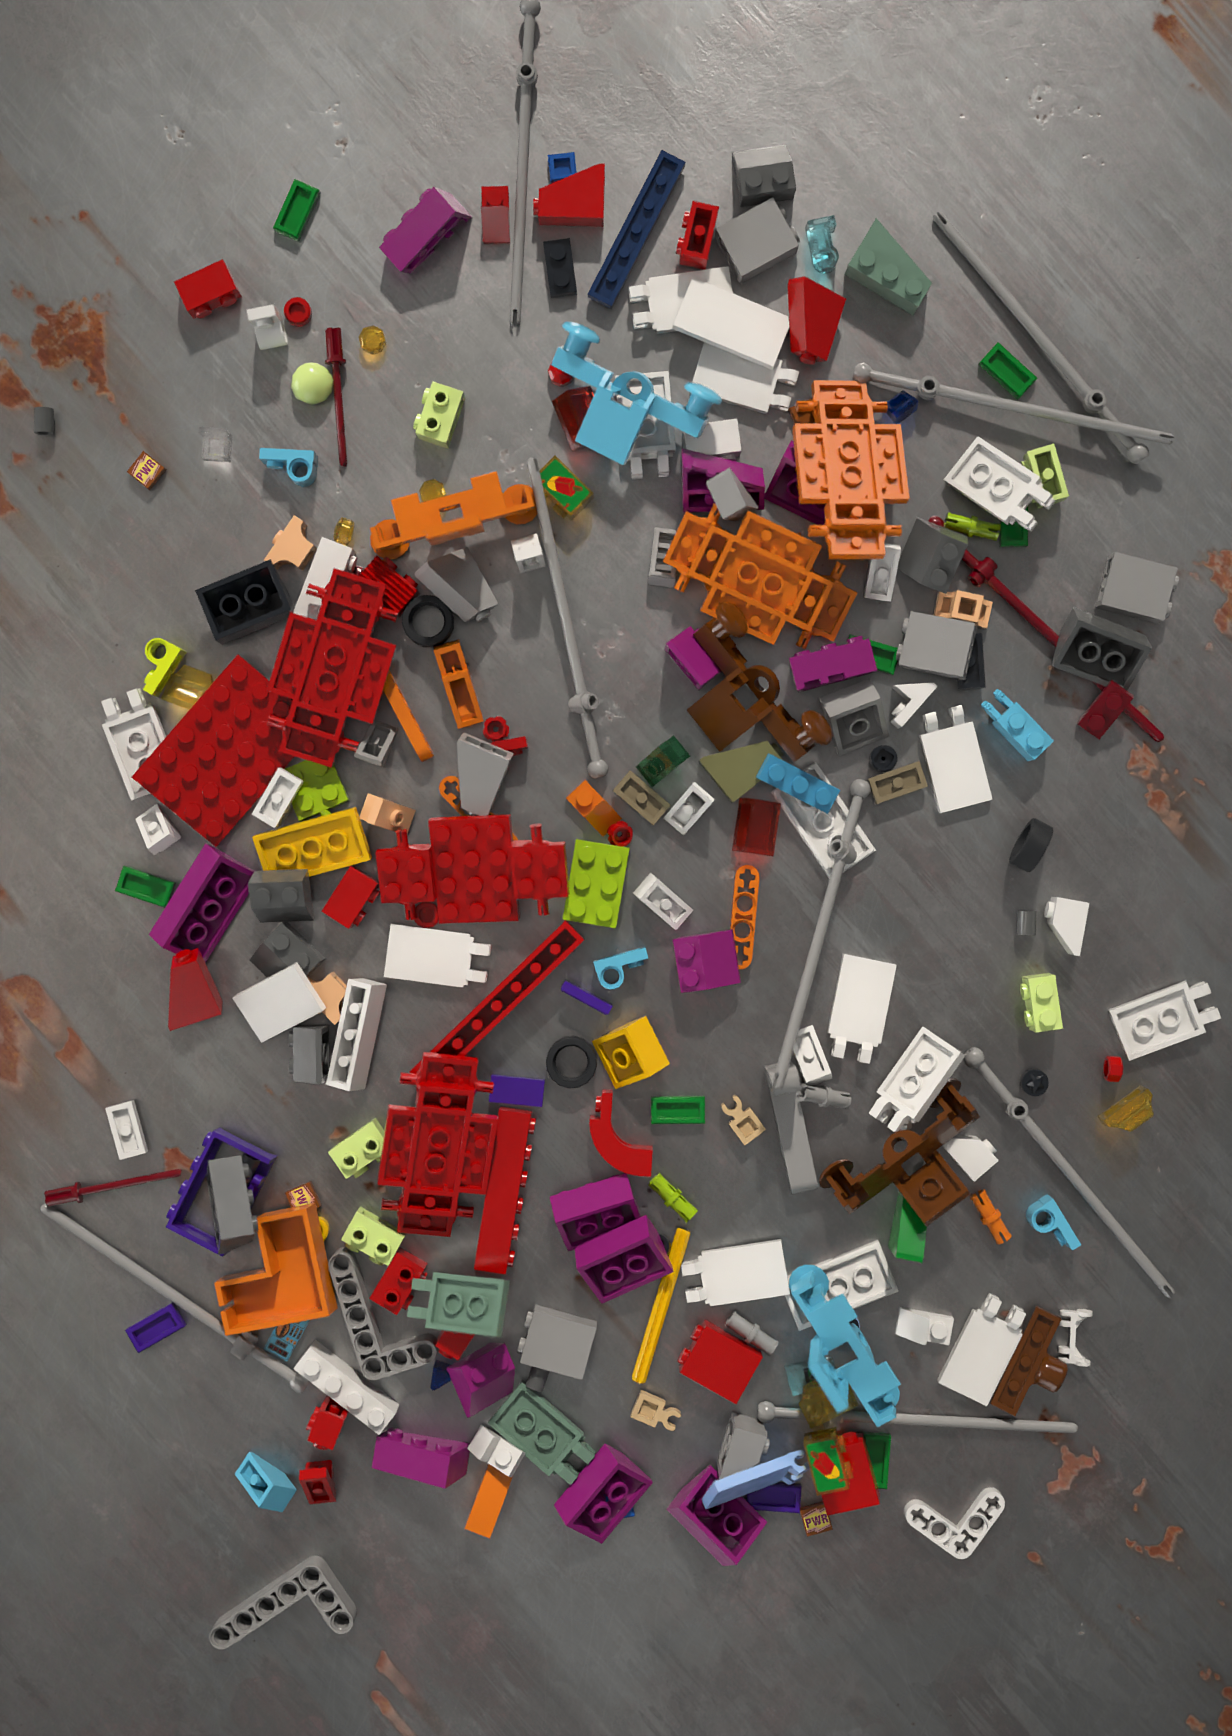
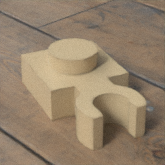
(745, 1122)
(651, 1409)

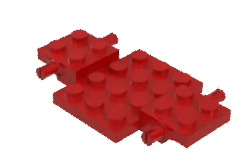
(332, 667)
(473, 870)
(437, 1146)

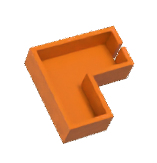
(294, 1280)

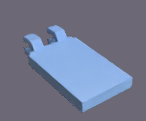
(756, 1479)

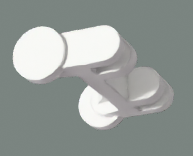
(1076, 1318)

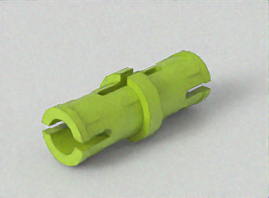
(972, 526)
(672, 1197)

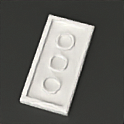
(732, 323)
(820, 828)
(858, 1274)

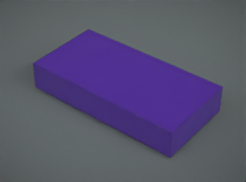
(586, 997)
(517, 1090)
(155, 1327)
(777, 1498)

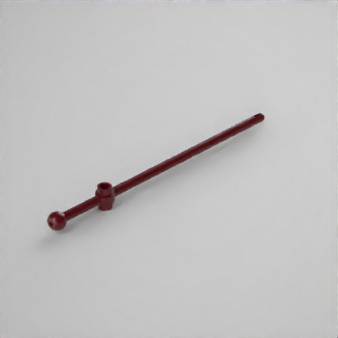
(983, 572)

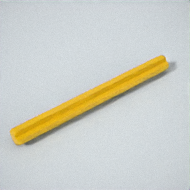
(660, 1307)

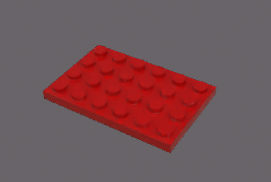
(219, 753)

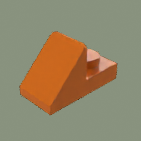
(593, 807)

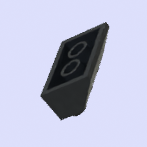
(245, 602)

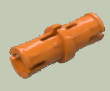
(990, 1216)

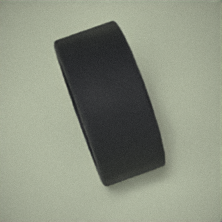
(413, 606)
(1031, 845)
(564, 1081)

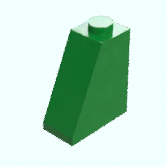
(907, 1232)

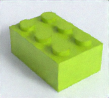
(596, 883)

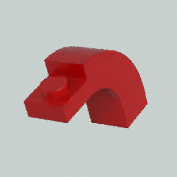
(621, 1155)

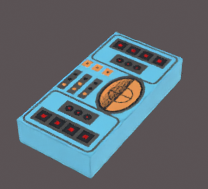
(285, 1338)

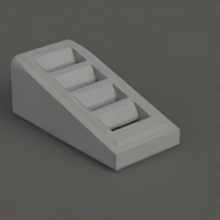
(661, 574)

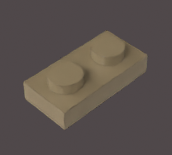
(897, 782)
(641, 797)

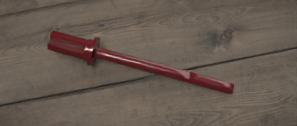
(335, 358)
(76, 1192)

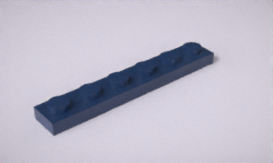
(636, 229)

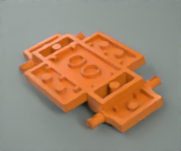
(849, 468)
(762, 574)

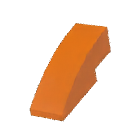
(458, 683)
(488, 1502)

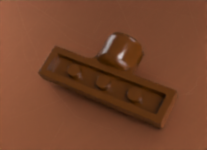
(1031, 1363)

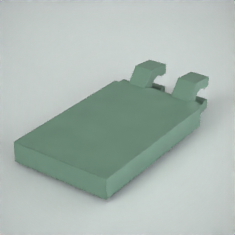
(462, 1304)
(541, 1432)

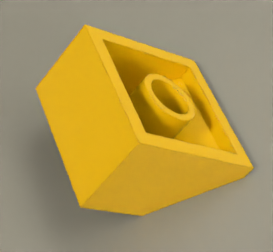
(631, 1052)

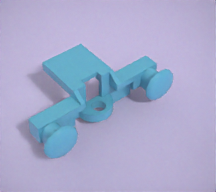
(611, 426)
(872, 1383)

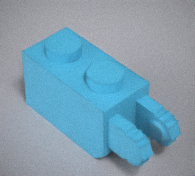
(1018, 727)

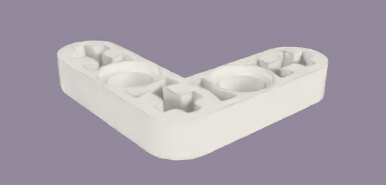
(955, 1533)

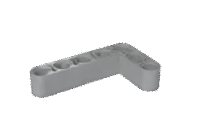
(792, 1130)
(369, 1326)
(284, 1598)

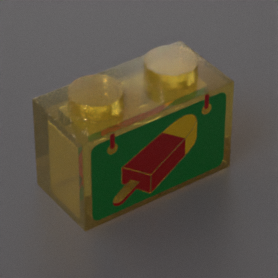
(564, 489)
(826, 1460)

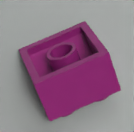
(692, 658)
(706, 961)
(483, 1377)

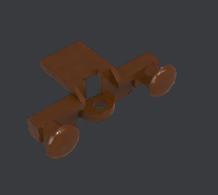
(723, 715)
(931, 1188)

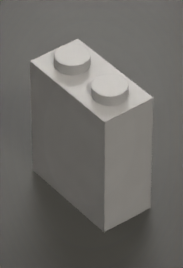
(757, 240)
(1137, 588)
(936, 645)
(557, 1341)

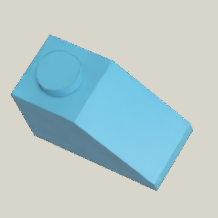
(265, 1483)

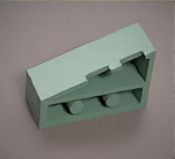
(888, 270)

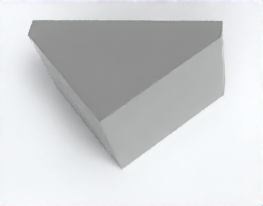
(730, 496)
(377, 743)

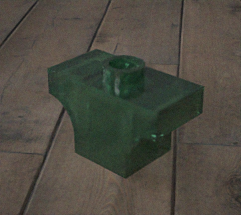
(662, 761)

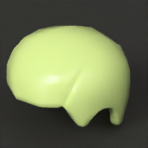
(312, 383)

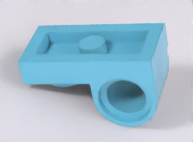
(293, 459)
(633, 958)
(1054, 1219)

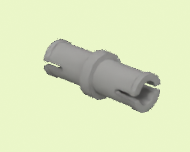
(824, 1096)
(751, 1333)

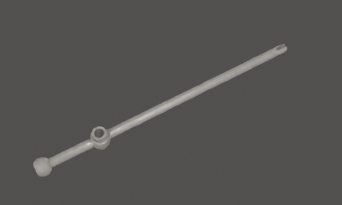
(529, 10)
(864, 373)
(1136, 451)
(583, 701)
(843, 853)
(975, 1059)
(243, 1343)
(767, 1412)

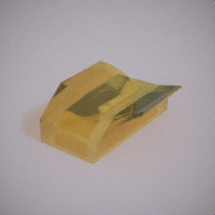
(186, 686)
(1129, 1111)
(818, 1407)

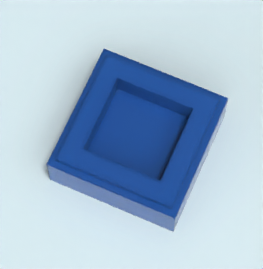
(561, 166)

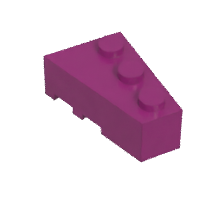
(422, 229)
(701, 467)
(832, 664)
(421, 1457)

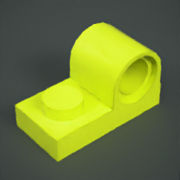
(158, 678)

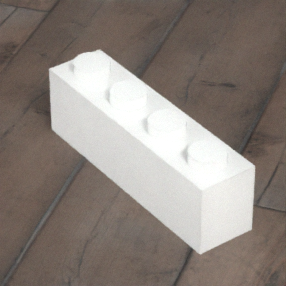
(328, 556)
(356, 1034)
(346, 1387)

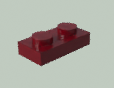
(1105, 709)

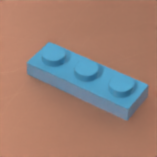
(798, 783)

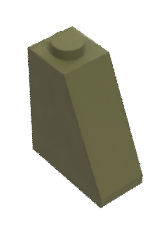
(737, 768)

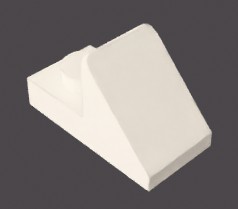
(915, 696)
(689, 808)
(157, 829)
(924, 1326)
(496, 1451)

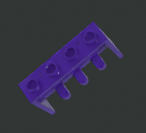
(191, 1187)

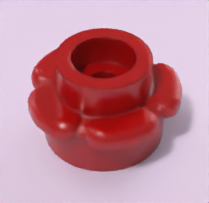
(498, 722)
(624, 839)

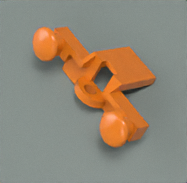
(478, 505)

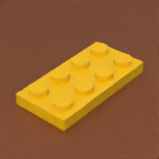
(315, 844)

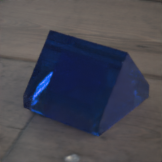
(901, 406)
(439, 1375)

